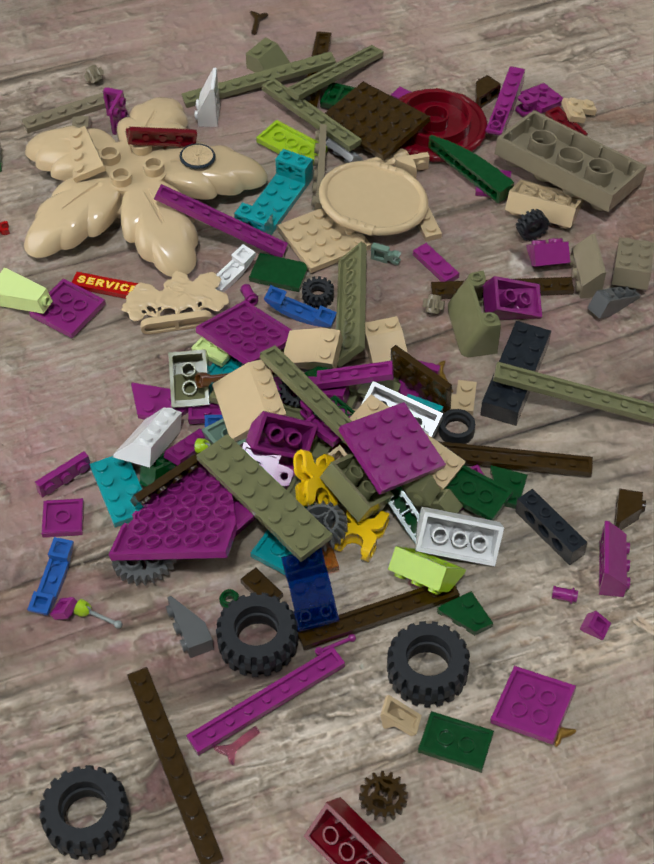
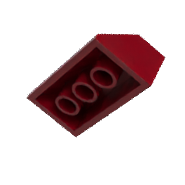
(347, 839)

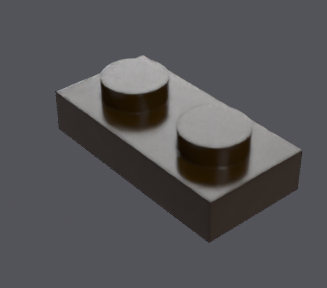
(257, 582)

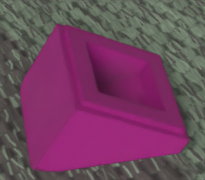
(595, 625)

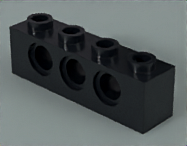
(551, 527)

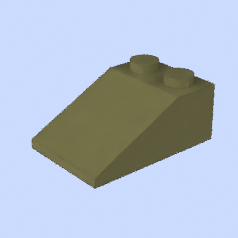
(182, 371)

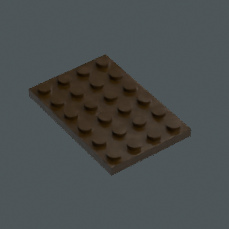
(377, 119)

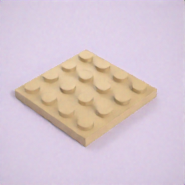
(319, 239)

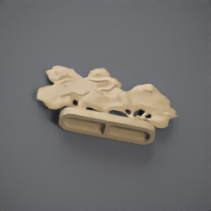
(177, 294)

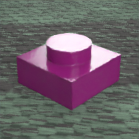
(64, 608)

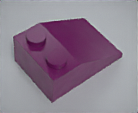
(512, 298)

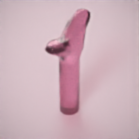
(230, 749)

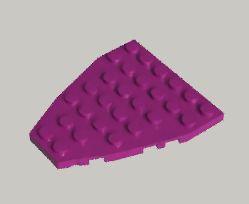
(182, 522)

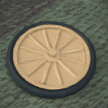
(197, 156)

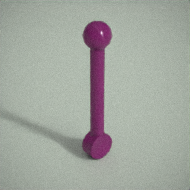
(319, 650)

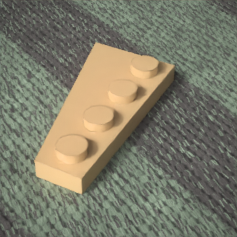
(84, 155)

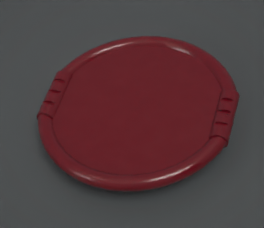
(451, 117)

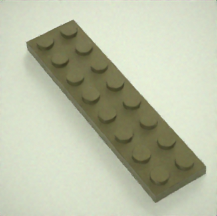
(351, 302)
(264, 497)

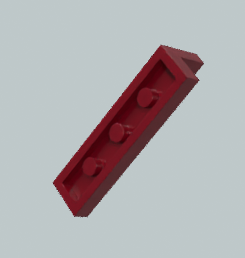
(160, 136)

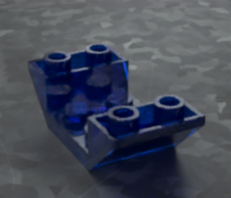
(310, 590)

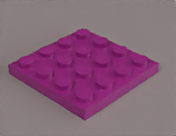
(244, 332)
(392, 447)

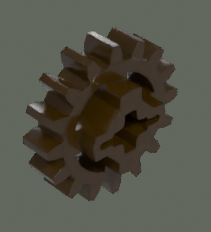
(377, 803)

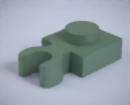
(383, 254)

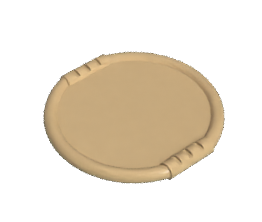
(373, 198)

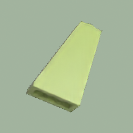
(22, 293)

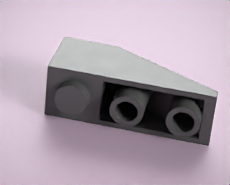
(611, 300)
(192, 629)

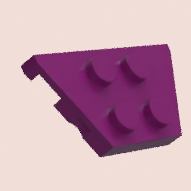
(152, 399)

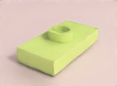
(215, 354)

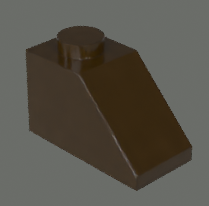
(486, 90)
(628, 507)

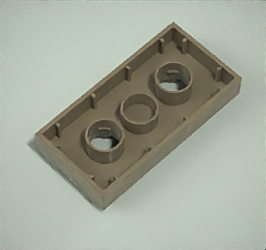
(570, 161)

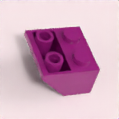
(548, 253)

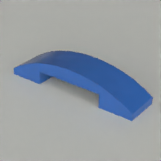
(297, 310)
(53, 576)

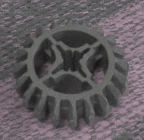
(327, 516)

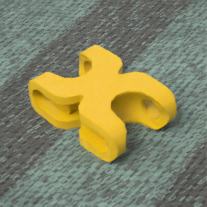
(311, 483)
(364, 533)

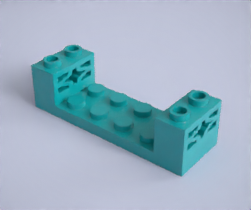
(291, 179)

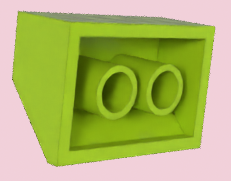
(425, 569)

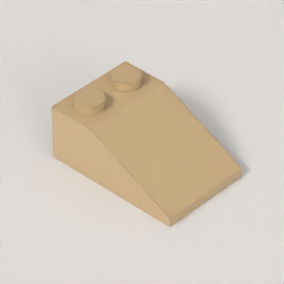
(381, 337)
(314, 347)

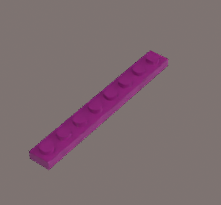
(220, 221)
(265, 701)

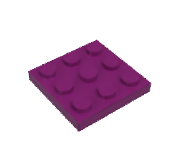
(70, 308)
(533, 704)

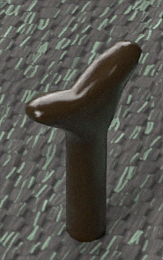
(257, 18)

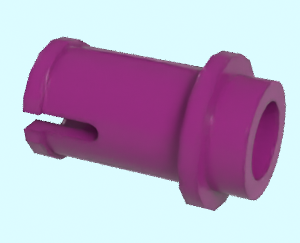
(248, 294)
(565, 594)

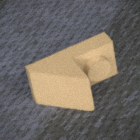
(413, 163)
(399, 715)

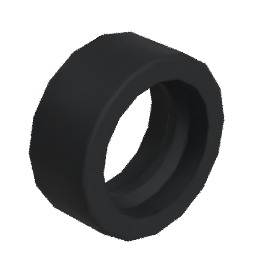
(460, 416)

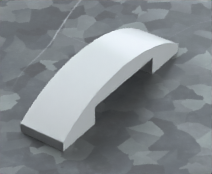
(236, 267)

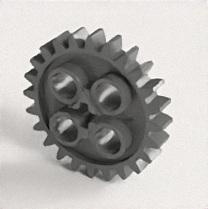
(134, 570)

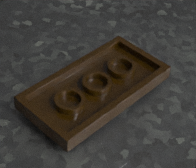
(421, 378)

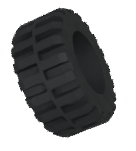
(250, 611)
(430, 639)
(90, 839)

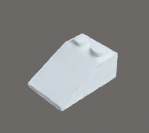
(208, 102)

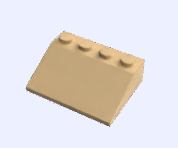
(555, 204)
(245, 395)

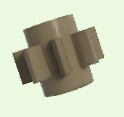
(93, 74)
(433, 304)

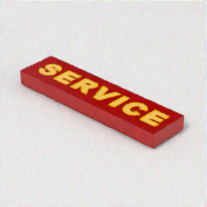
(103, 285)

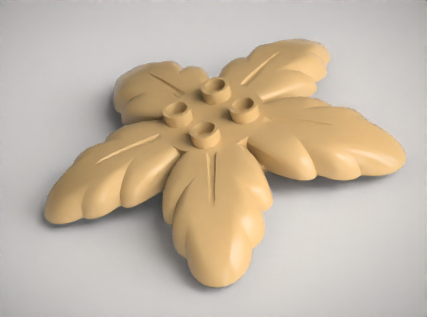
(130, 187)

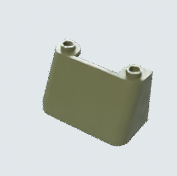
(474, 331)

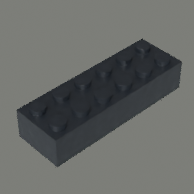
(524, 350)

